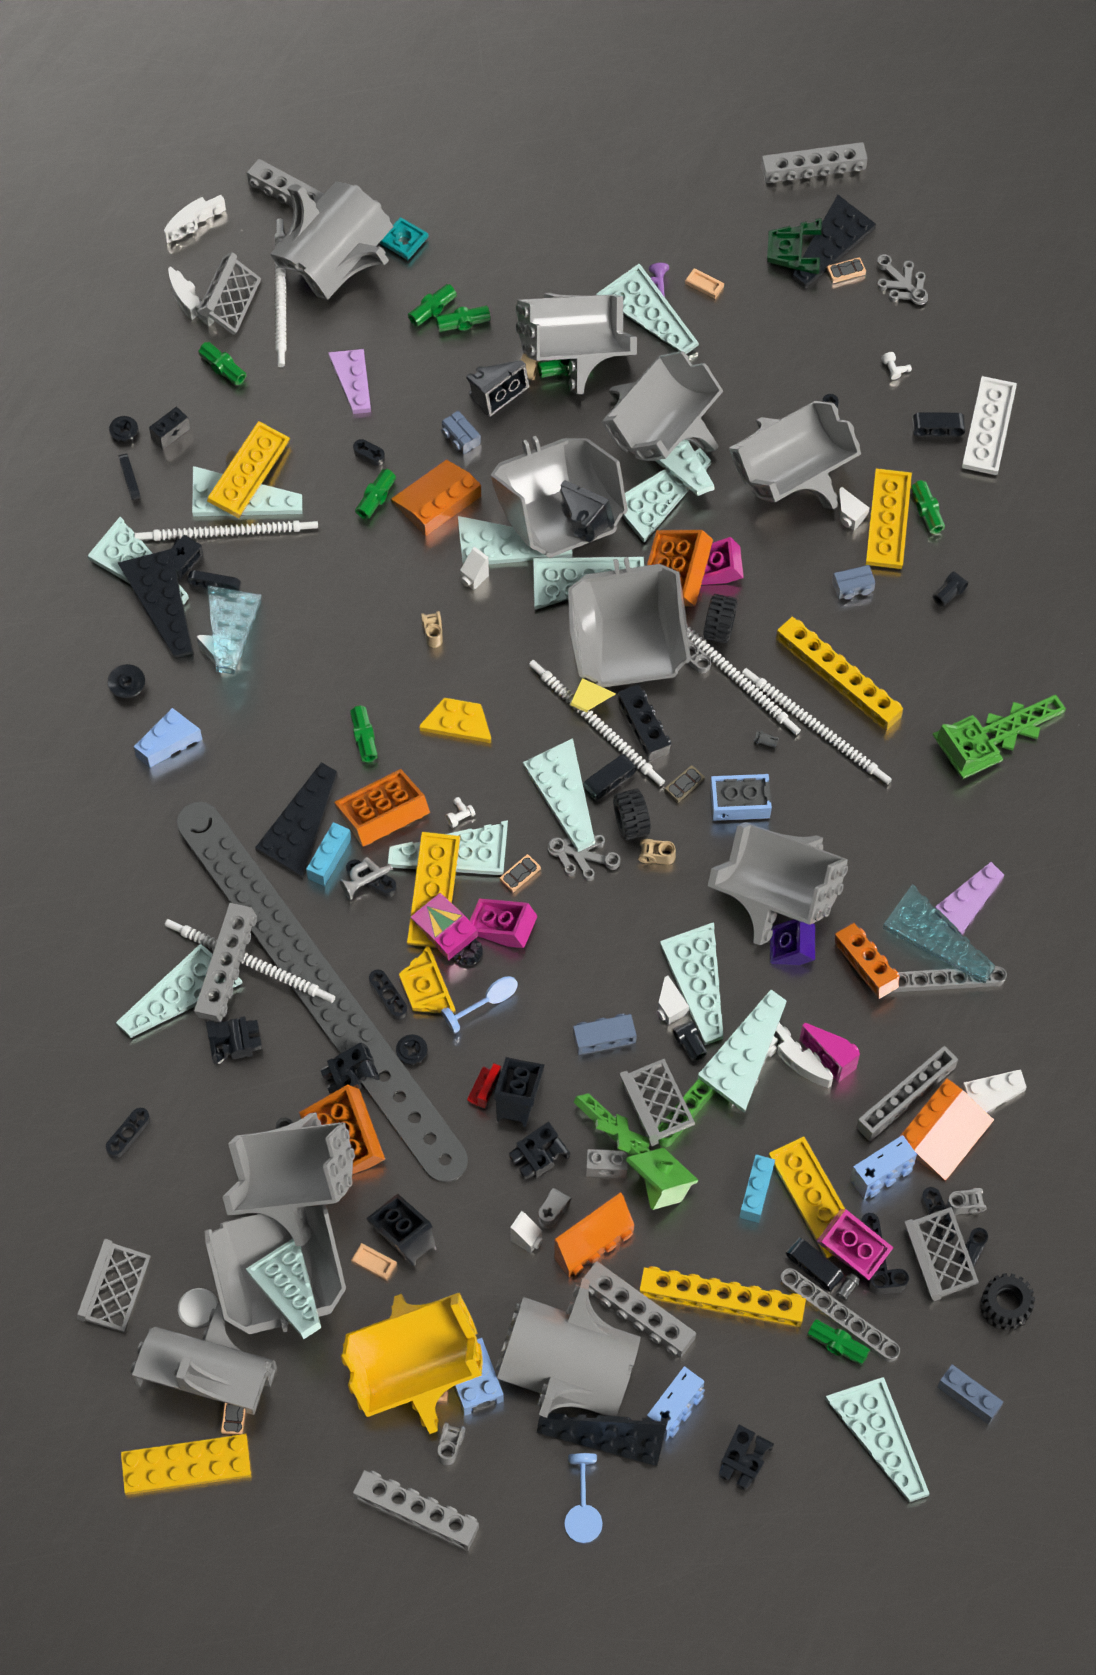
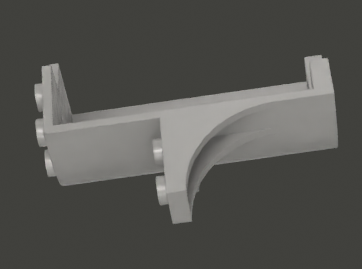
(332, 236)
(574, 329)
(663, 408)
(796, 453)
(781, 876)
(291, 1170)
(568, 1355)
(204, 1366)

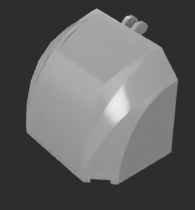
(531, 490)
(629, 625)
(251, 1238)

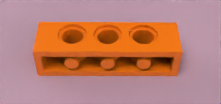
(879, 983)

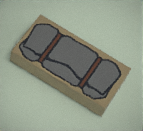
(684, 784)

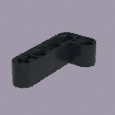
(882, 1273)

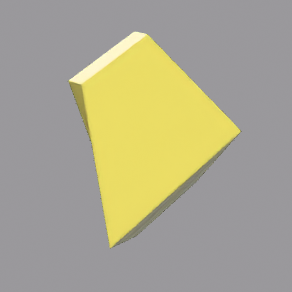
(589, 695)

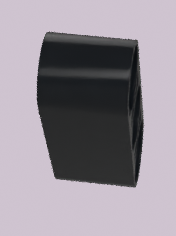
(938, 424)
(610, 777)
(814, 1264)

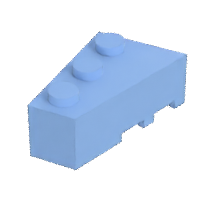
(166, 737)

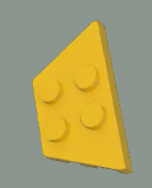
(458, 720)
(425, 985)

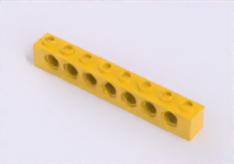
(884, 717)
(731, 1304)

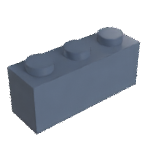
(604, 1034)
(970, 1394)

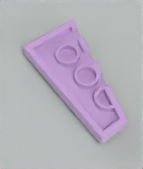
(352, 374)
(970, 897)

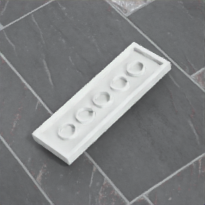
(989, 425)

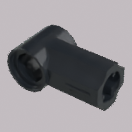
(952, 586)
(688, 1036)
(973, 1247)

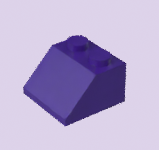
(792, 943)

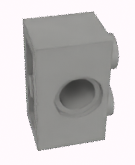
(606, 1163)

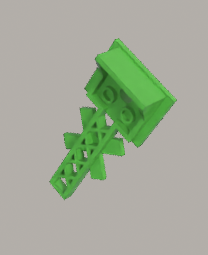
(984, 752)
(664, 1176)

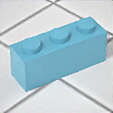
(328, 854)
(757, 1188)

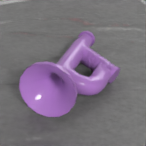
(659, 270)

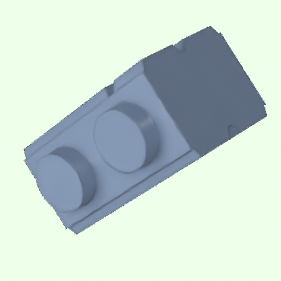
(460, 432)
(853, 582)

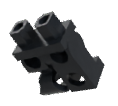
(235, 1033)
(343, 1068)
(533, 1153)
(740, 1462)

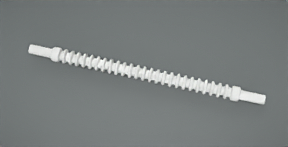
(280, 301)
(296, 526)
(777, 713)
(646, 768)
(871, 768)
(312, 989)

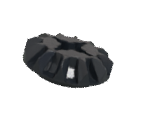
(121, 422)
(470, 958)
(407, 1042)

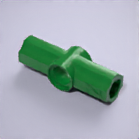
(432, 305)
(463, 318)
(222, 363)
(554, 367)
(375, 494)
(927, 507)
(363, 734)
(838, 1342)

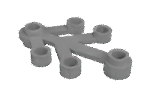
(902, 282)
(581, 856)

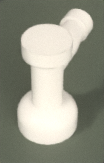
(889, 359)
(453, 819)

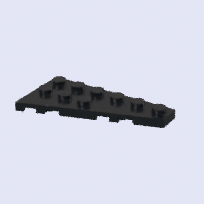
(840, 232)
(158, 589)
(296, 829)
(610, 1434)

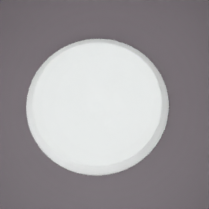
(196, 1307)

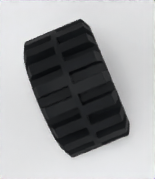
(720, 618)
(631, 814)
(1016, 1288)

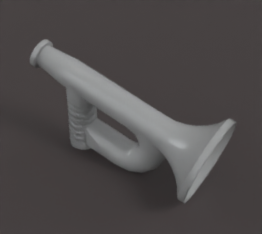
(350, 887)

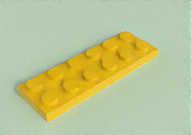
(248, 469)
(888, 518)
(434, 875)
(807, 1186)
(186, 1464)

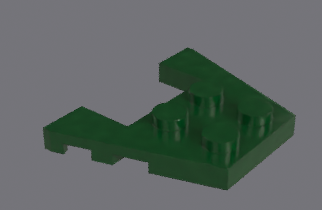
(786, 246)

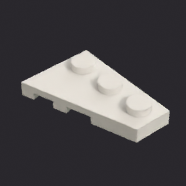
(996, 1089)

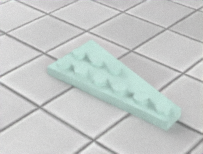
(650, 309)
(655, 499)
(266, 500)
(497, 542)
(556, 575)
(560, 784)
(479, 851)
(876, 1424)

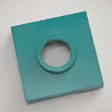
(404, 229)

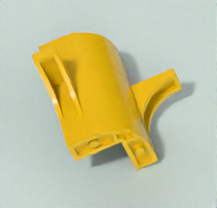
(413, 1357)

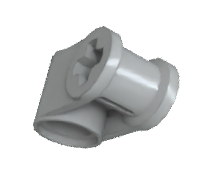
(970, 1201)
(554, 1206)
(451, 1440)

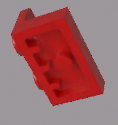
(484, 1086)

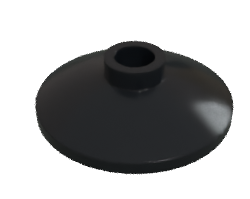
(126, 674)

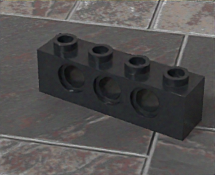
(652, 747)

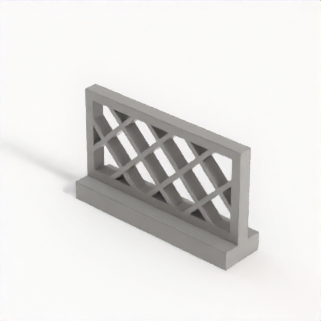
(216, 288)
(640, 1106)
(927, 1263)
(97, 1278)

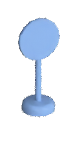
(496, 993)
(583, 1521)

